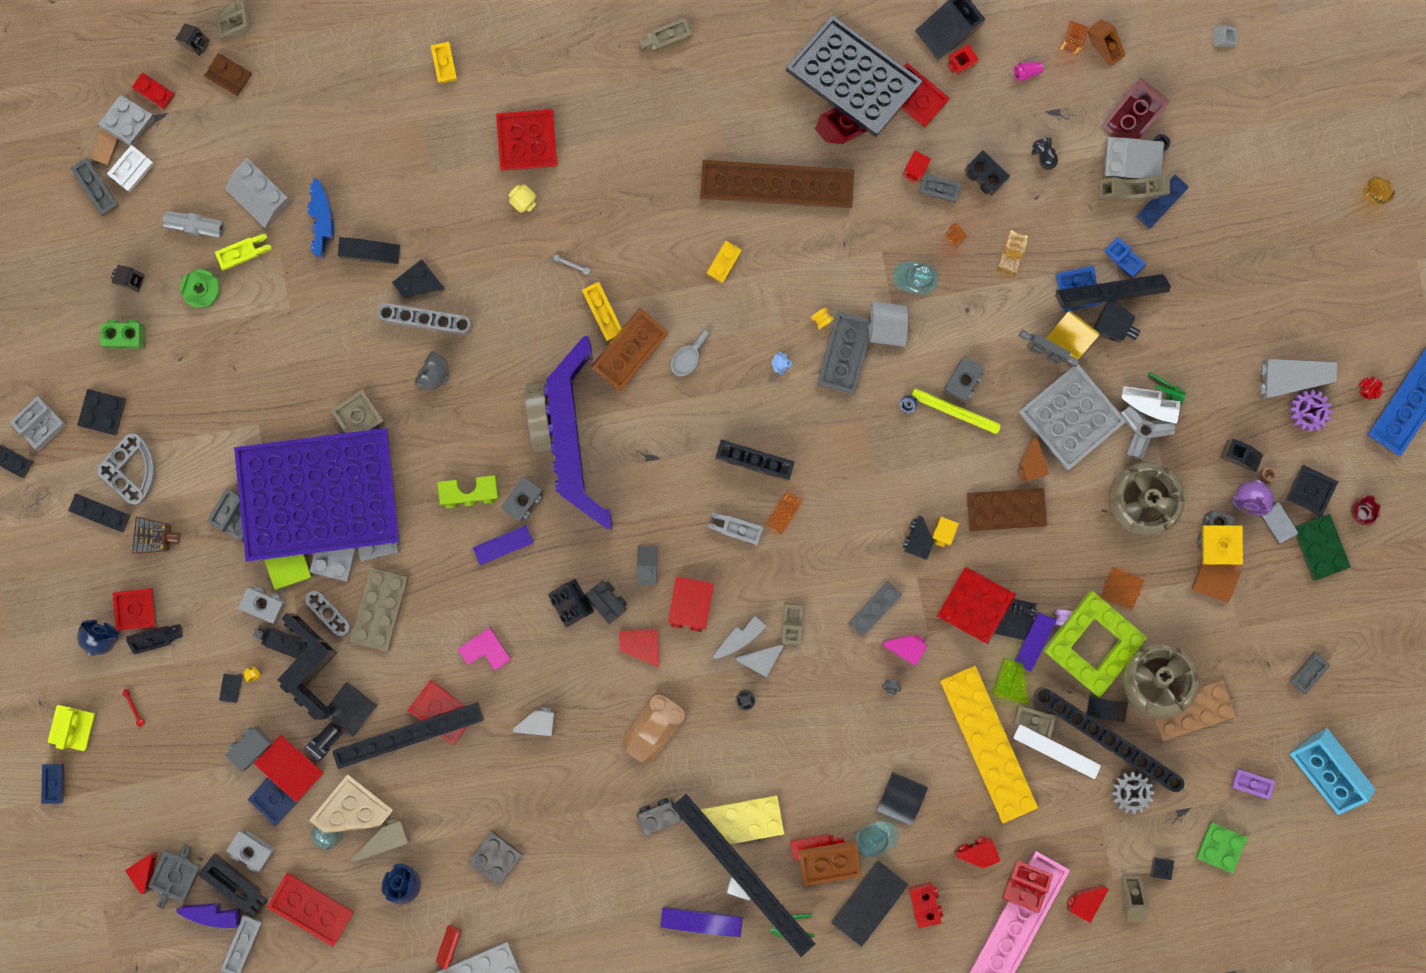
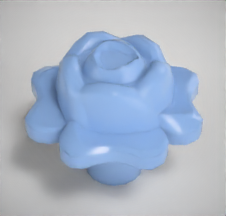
(780, 363)

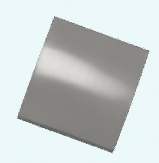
(888, 324)
(38, 423)

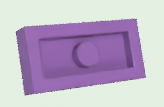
(1253, 784)

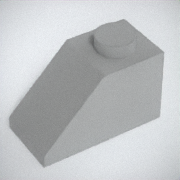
(538, 723)

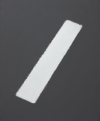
(1057, 751)

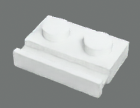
(130, 168)

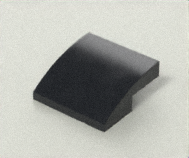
(902, 798)

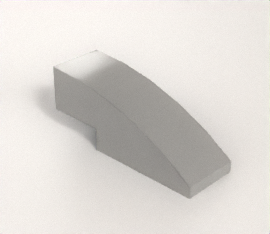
(740, 638)

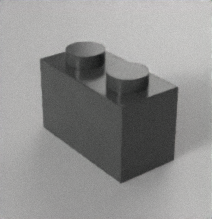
(249, 748)

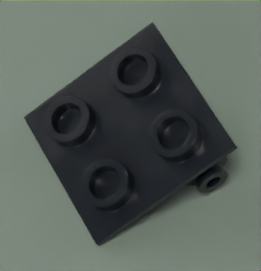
(1017, 619)

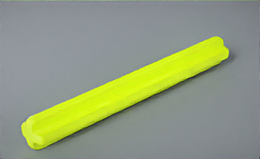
(956, 411)

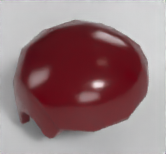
(1365, 510)

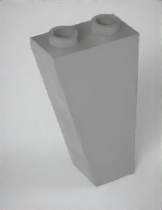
(1291, 376)

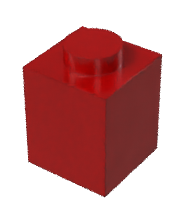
(916, 167)

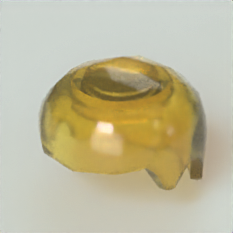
(1378, 191)

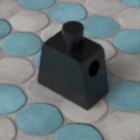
(1116, 323)

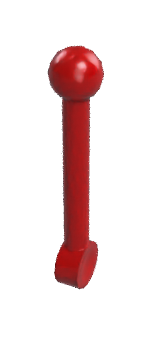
(140, 722)

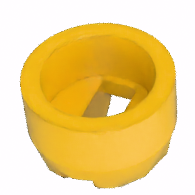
(252, 674)

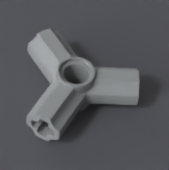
(1140, 442)

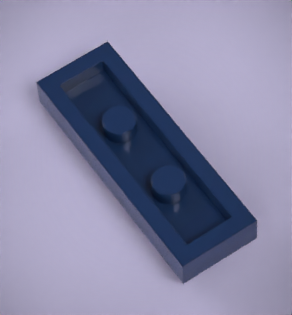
(1157, 207)

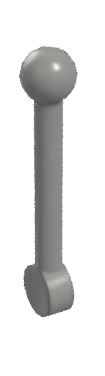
(586, 270)

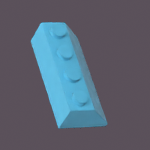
(1333, 772)

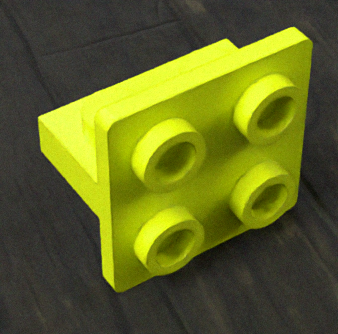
(71, 728)

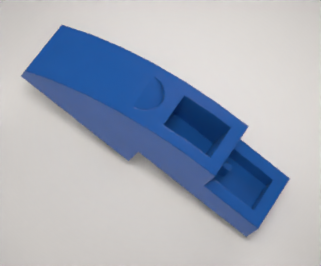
(321, 211)

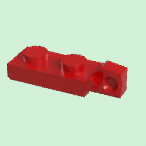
(813, 842)

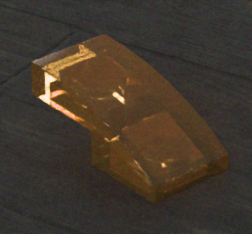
(784, 512)

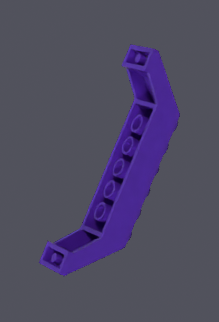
(566, 436)

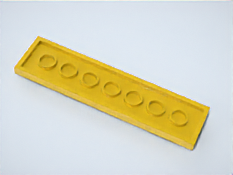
(988, 744)

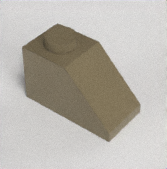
(1134, 899)

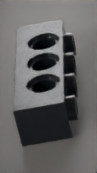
(754, 460)

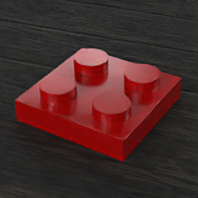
(134, 609)

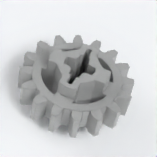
(1138, 787)

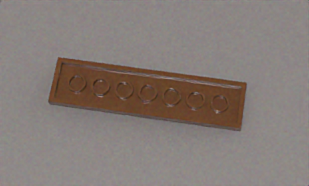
(777, 184)

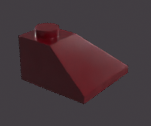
(837, 127)

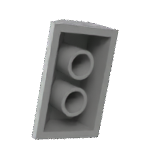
(257, 193)

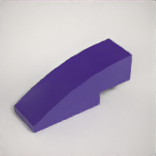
(211, 915)

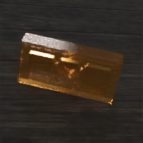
(956, 235)

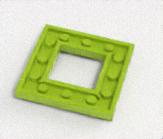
(1128, 643)

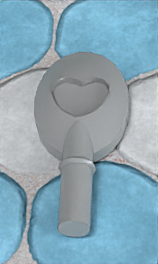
(687, 357)

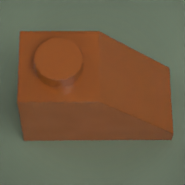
(1106, 41)
(1032, 462)

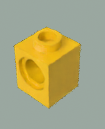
(944, 531)

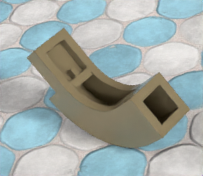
(1134, 189)
(537, 417)

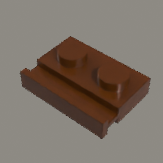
(227, 74)

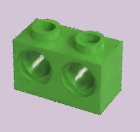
(122, 339)

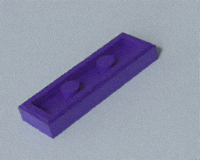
(503, 545)
(1035, 640)

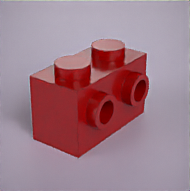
(925, 905)

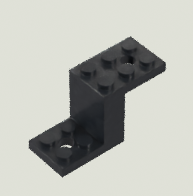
(306, 667)

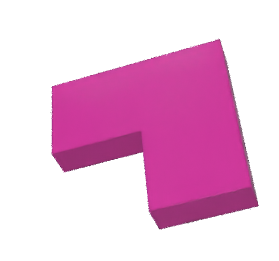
(487, 645)

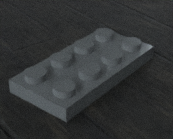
(845, 353)

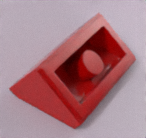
(448, 946)

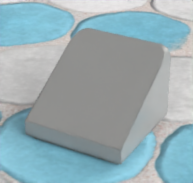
(1225, 36)

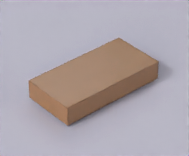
(104, 147)

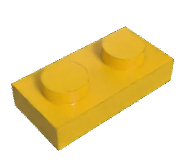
(443, 62)
(724, 262)

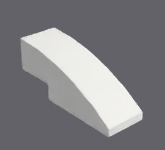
(1151, 403)

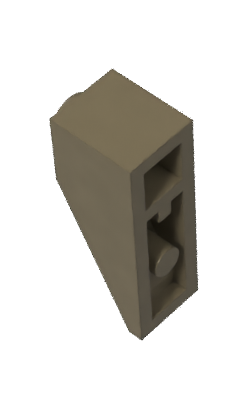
(387, 838)

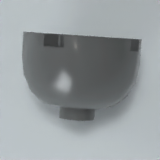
(433, 372)

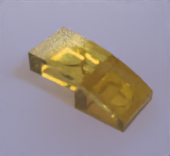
(1012, 253)

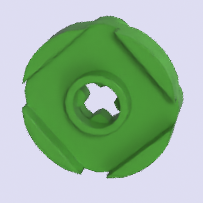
(194, 279)

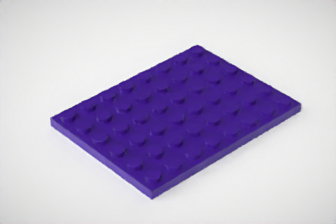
(316, 495)

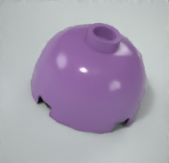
(1255, 497)

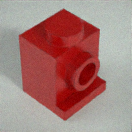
(966, 55)

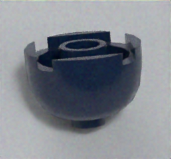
(96, 638)
(401, 884)

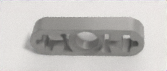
(334, 626)

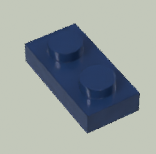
(52, 784)

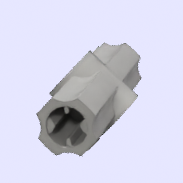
(193, 224)

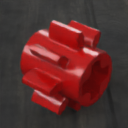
(1371, 388)

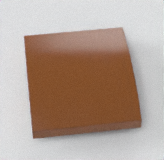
(1217, 580)

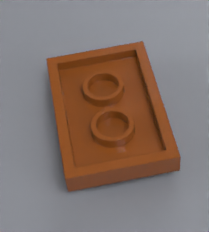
(830, 863)

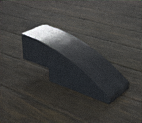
(368, 250)

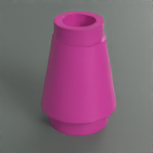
(1026, 70)

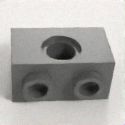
(965, 368)
(512, 504)

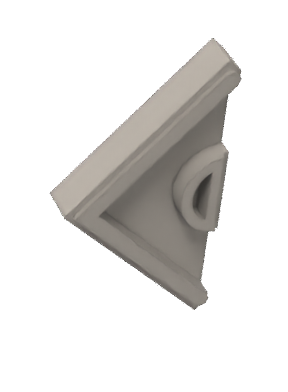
(761, 660)

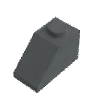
(647, 565)

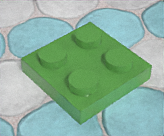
(1221, 847)

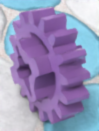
(1313, 419)

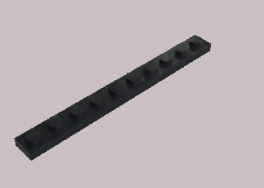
(743, 875)

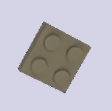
(357, 413)

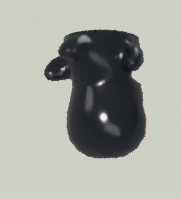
(1047, 155)

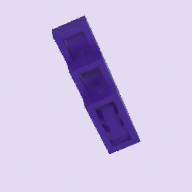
(701, 922)

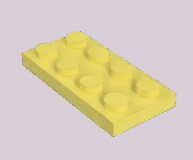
(747, 819)

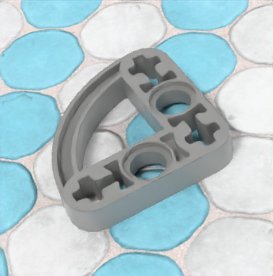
(116, 467)

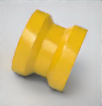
(822, 318)

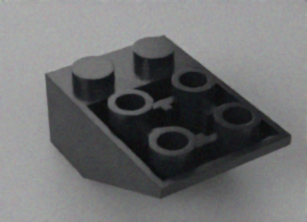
(950, 26)

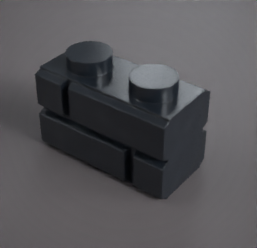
(606, 601)

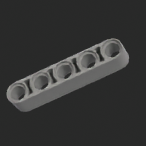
(417, 314)

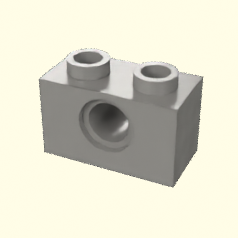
(251, 605)
(261, 849)

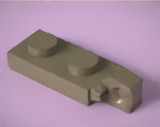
(666, 35)

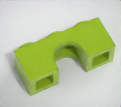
(485, 491)

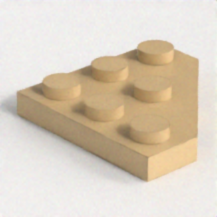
(350, 809)

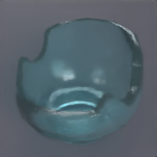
(326, 840)

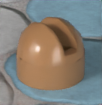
(1272, 475)

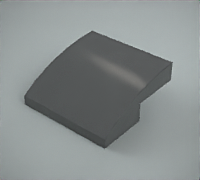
(227, 515)

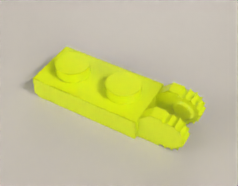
(241, 252)

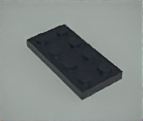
(869, 903)

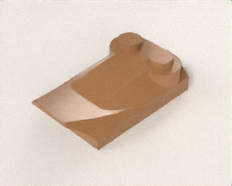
(654, 728)

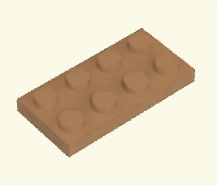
(1208, 708)

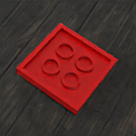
(526, 140)
(976, 605)

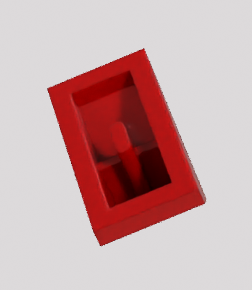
(142, 872)

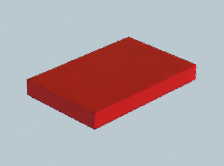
(926, 100)
(435, 701)
(288, 768)

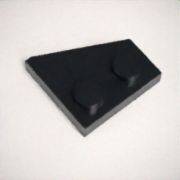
(417, 281)

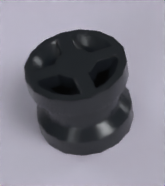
(744, 702)

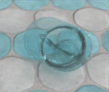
(915, 277)
(877, 838)

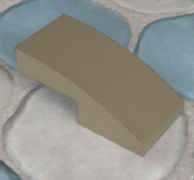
(792, 623)

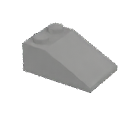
(1132, 158)

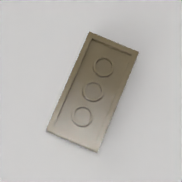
(379, 609)

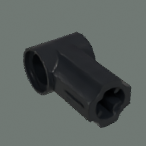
(320, 745)

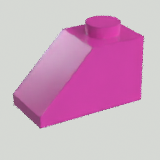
(907, 647)

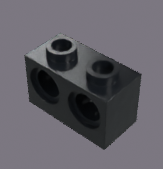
(991, 169)

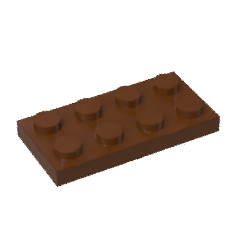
(1006, 509)

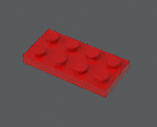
(310, 909)

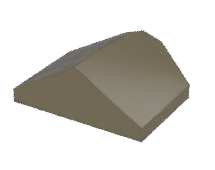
(232, 20)

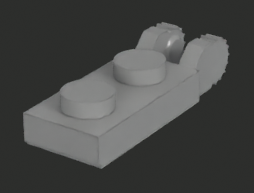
(738, 529)

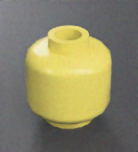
(522, 198)

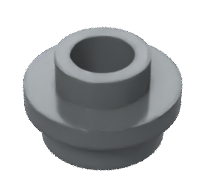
(891, 687)

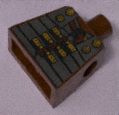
(153, 536)

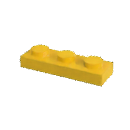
(602, 311)

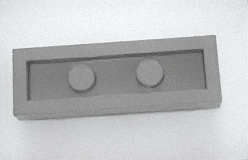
(241, 945)

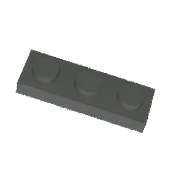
(94, 187)
(875, 608)

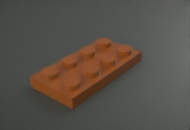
(629, 349)

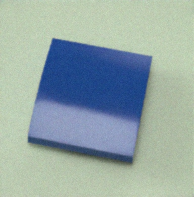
(1076, 278)

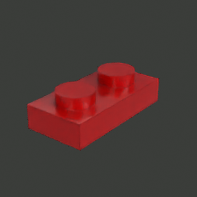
(153, 90)

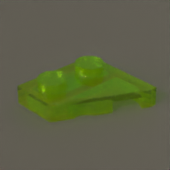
(1011, 682)

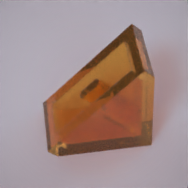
(1074, 37)

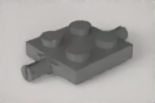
(1053, 352)
(174, 876)

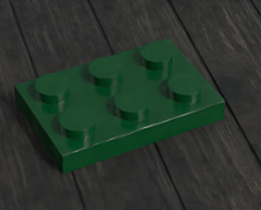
(1321, 547)

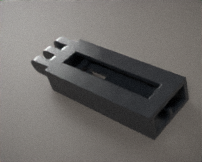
(227, 880)

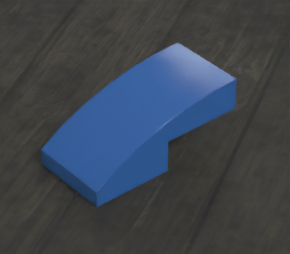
(1124, 258)

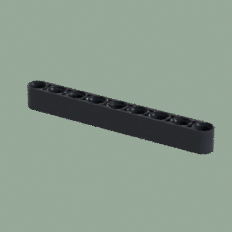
(1116, 744)

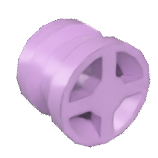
(1062, 616)

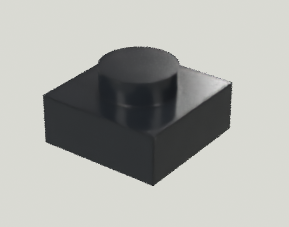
(1162, 868)

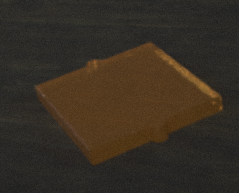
(1122, 588)

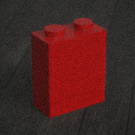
(690, 604)

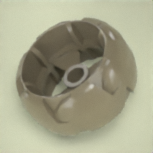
(1170, 506)
(1166, 704)

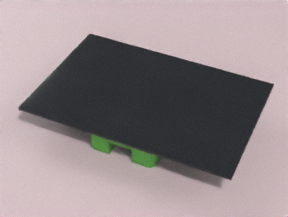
(230, 688)

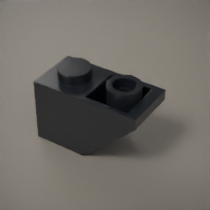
(192, 39)
(1241, 454)
(920, 539)

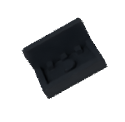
(570, 603)

